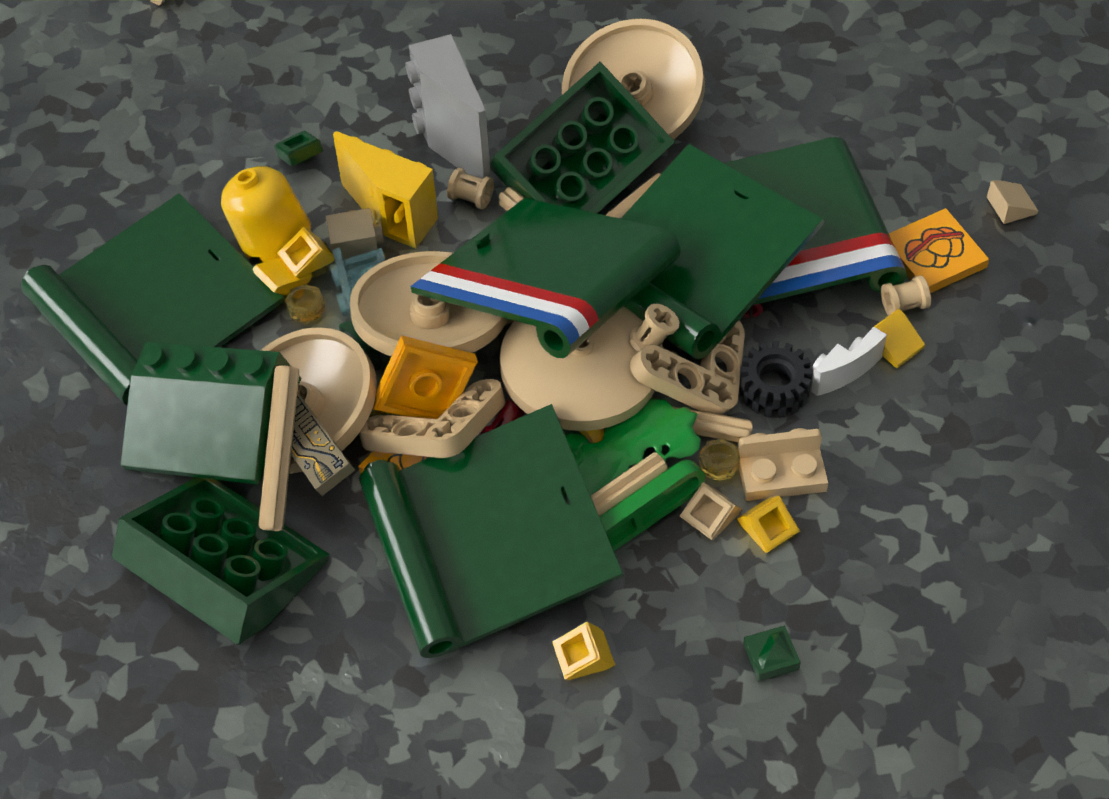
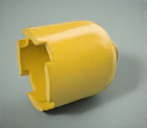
(262, 211)

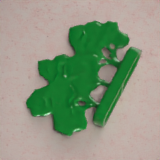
(624, 446)

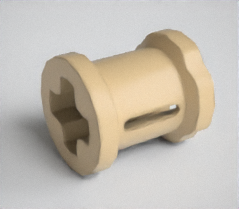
(470, 188)
(906, 295)
(653, 327)

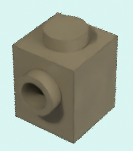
(354, 232)

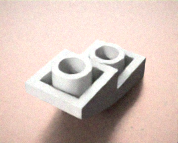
(845, 365)

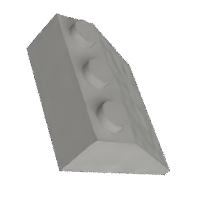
(448, 105)

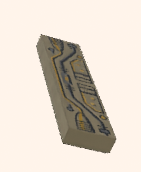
(317, 451)

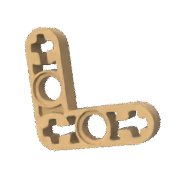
(720, 389)
(439, 436)

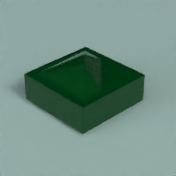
(298, 148)
(771, 653)

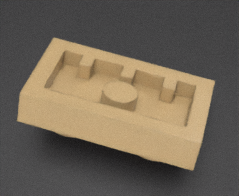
(782, 464)

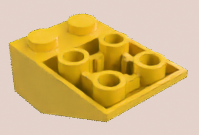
(392, 187)

